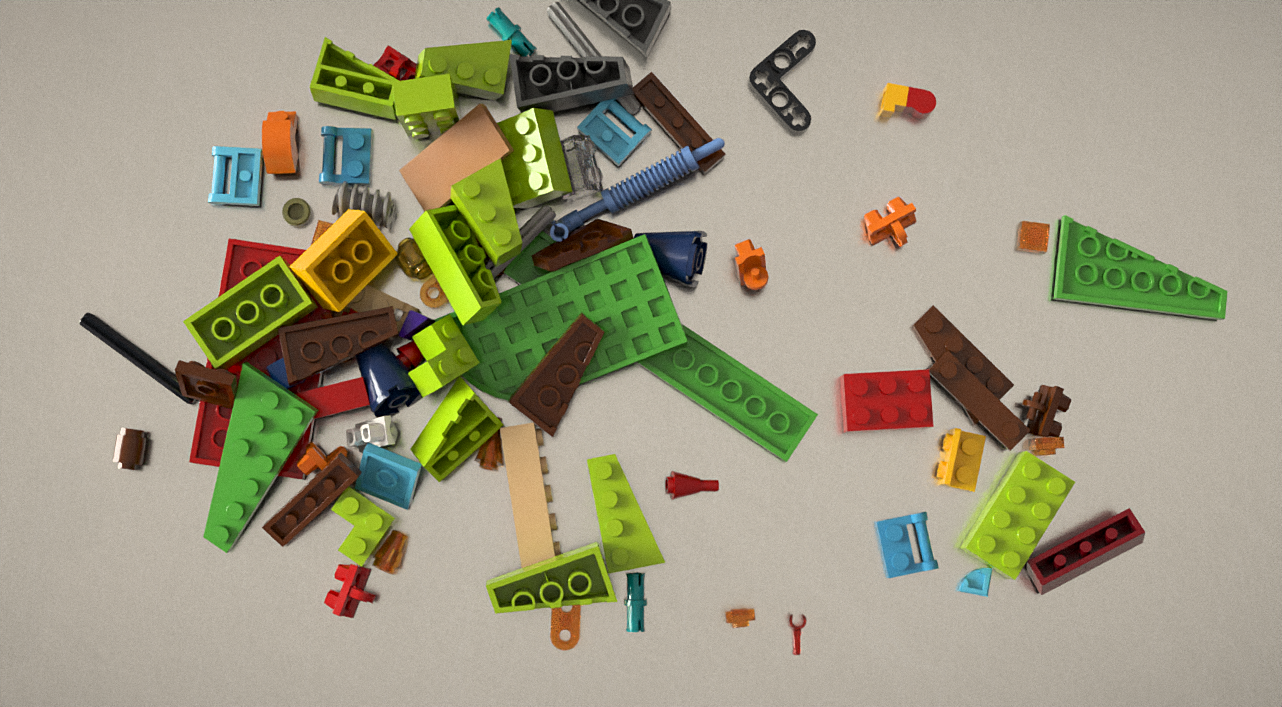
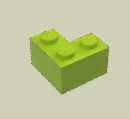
(446, 356)
(370, 522)

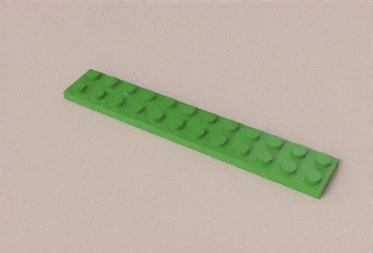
(710, 378)

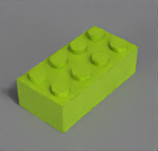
(250, 314)
(1017, 515)

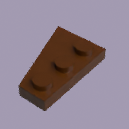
(582, 243)

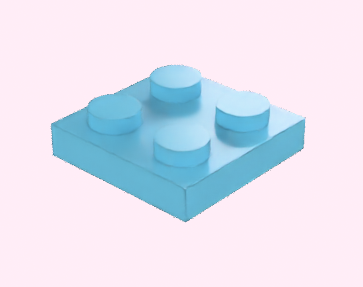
(388, 476)

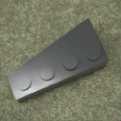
(634, 20)
(568, 81)

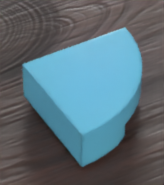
(976, 582)

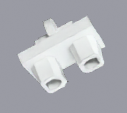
(375, 431)

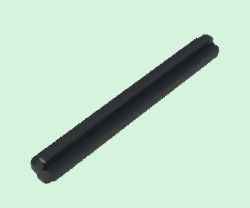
(133, 354)

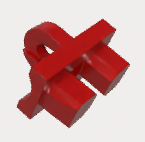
(393, 61)
(346, 601)

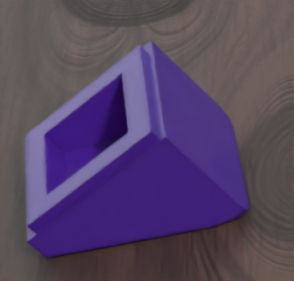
(414, 324)

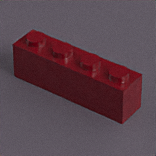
(1085, 551)

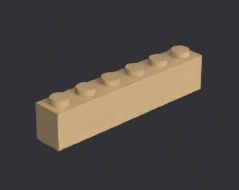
(529, 493)

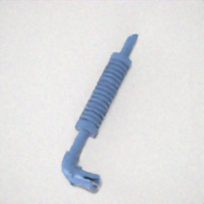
(636, 187)

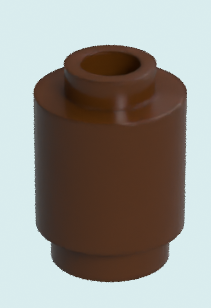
(129, 448)

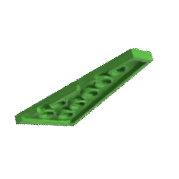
(1119, 275)
(259, 441)

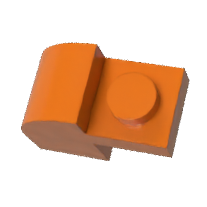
(279, 142)

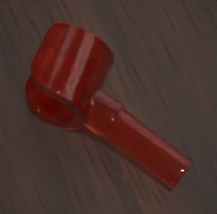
(796, 633)

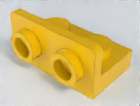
(961, 459)

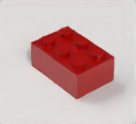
(886, 401)

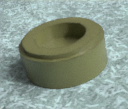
(297, 212)

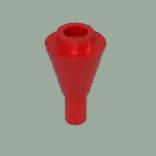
(410, 355)
(682, 485)

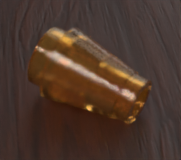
(390, 553)

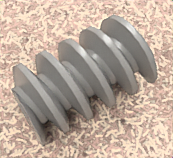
(375, 206)

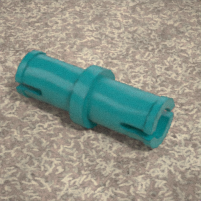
(511, 32)
(635, 602)

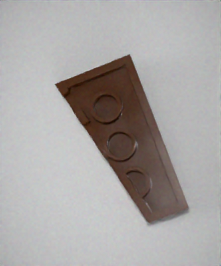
(941, 335)
(327, 342)
(552, 382)

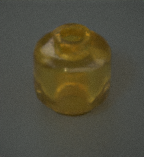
(412, 260)

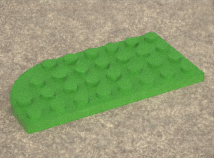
(613, 288)

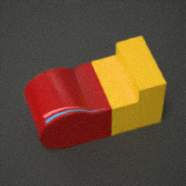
(907, 100)

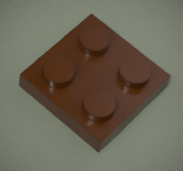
(206, 384)

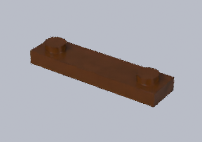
(674, 119)
(978, 400)
(312, 499)

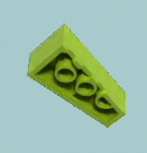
(457, 262)
(622, 525)
(560, 581)

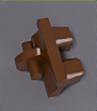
(1043, 410)

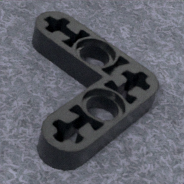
(776, 74)

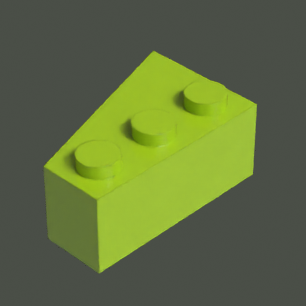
(473, 67)
(351, 83)

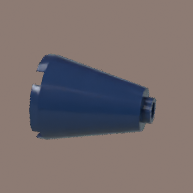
(679, 254)
(386, 381)

